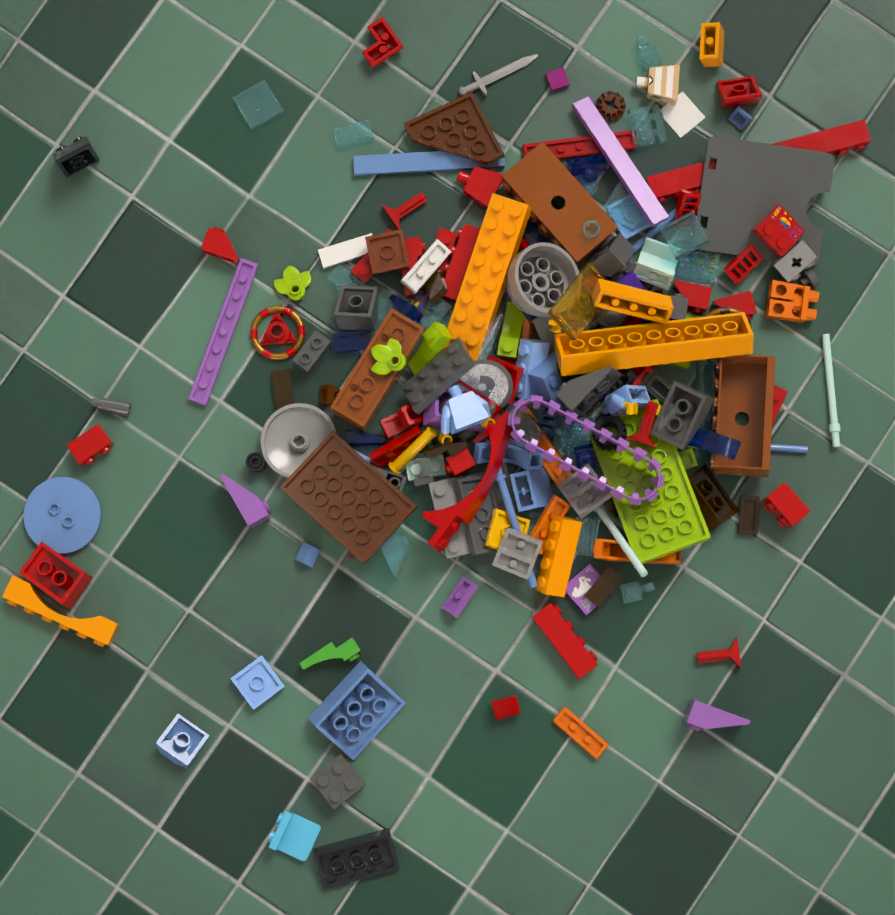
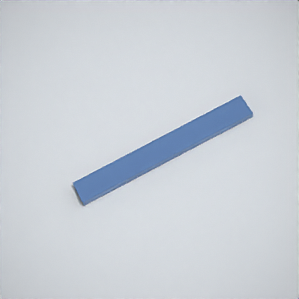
(415, 163)

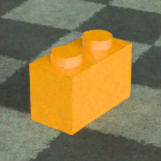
(712, 44)

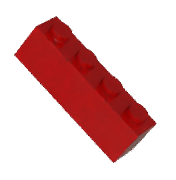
(460, 260)
(565, 641)

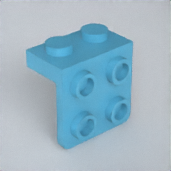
(294, 835)

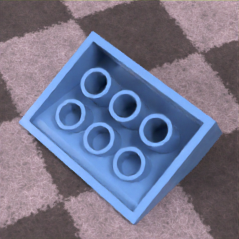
(356, 710)

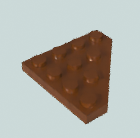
(458, 130)

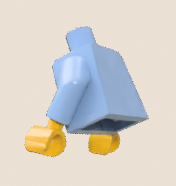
(627, 401)
(462, 413)

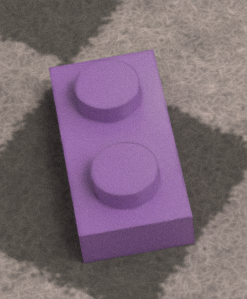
(460, 597)

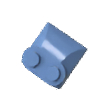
(181, 741)

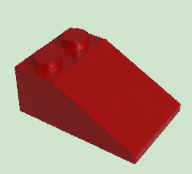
(55, 575)

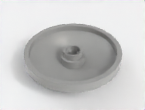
(293, 435)

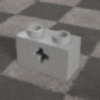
(799, 251)

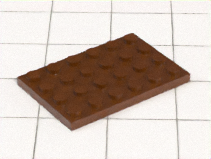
(348, 497)

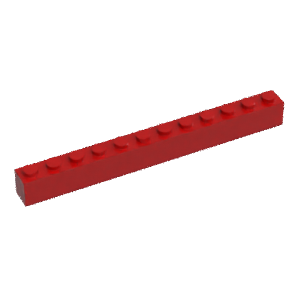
(833, 141)

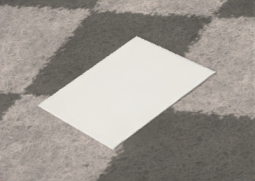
(683, 115)

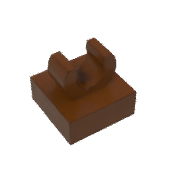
(327, 394)

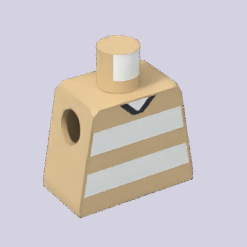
(661, 83)

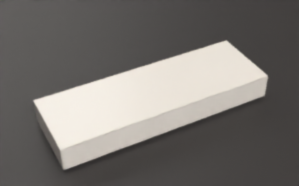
(343, 251)
(425, 266)

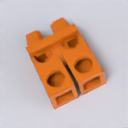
(790, 302)

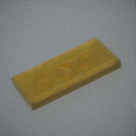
(575, 306)

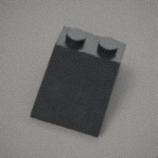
(75, 156)

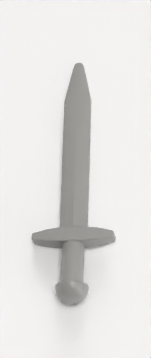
(480, 83)

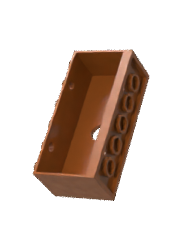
(540, 179)
(747, 388)
(367, 391)

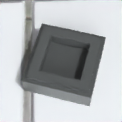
(423, 481)

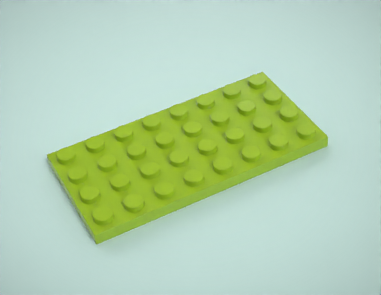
(673, 517)

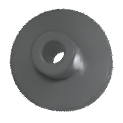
(810, 278)

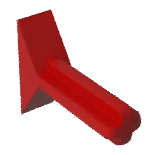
(404, 209)
(646, 425)
(721, 655)

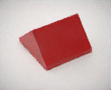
(738, 92)

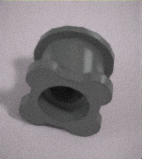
(466, 435)

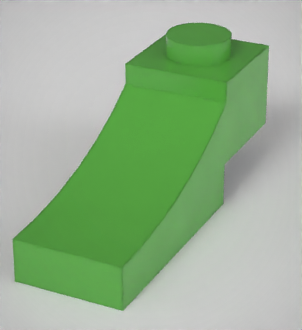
(347, 651)

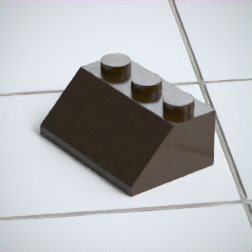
(711, 498)

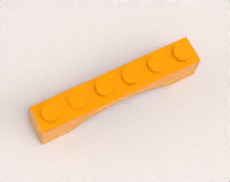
(24, 593)

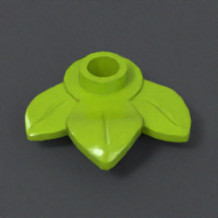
(293, 280)
(385, 357)

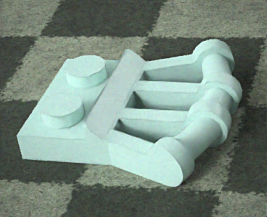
(424, 466)

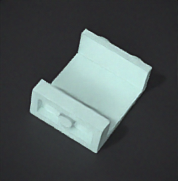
(656, 264)

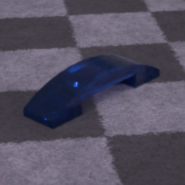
(715, 443)

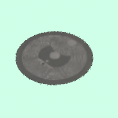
(490, 380)

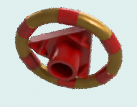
(277, 333)

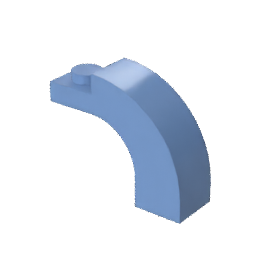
(514, 454)

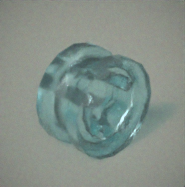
(595, 224)

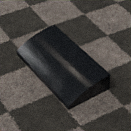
(356, 858)

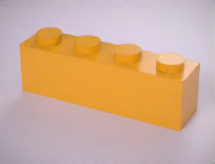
(632, 301)
(558, 556)

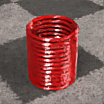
(506, 707)

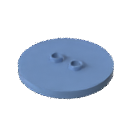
(62, 514)

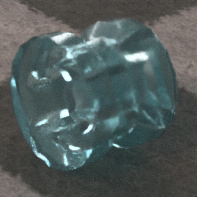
(587, 186)

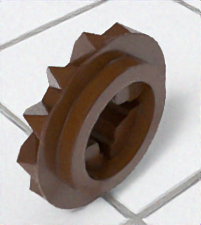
(613, 113)

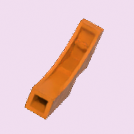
(611, 551)

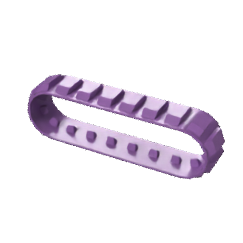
(604, 434)

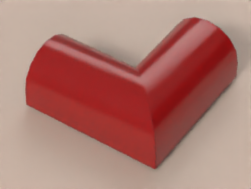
(386, 44)

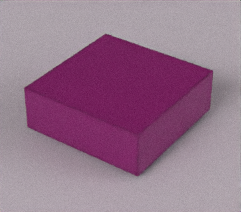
(557, 79)

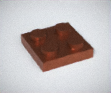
(387, 252)

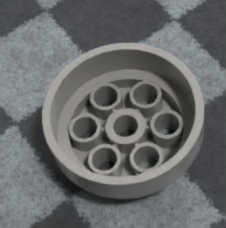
(554, 264)

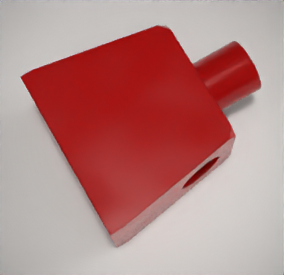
(480, 185)

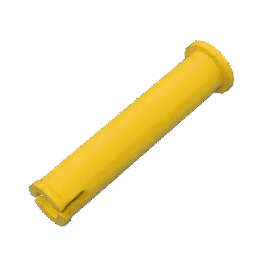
(400, 462)

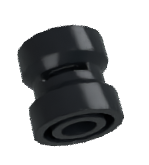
(256, 462)

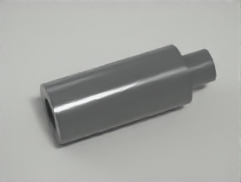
(112, 406)

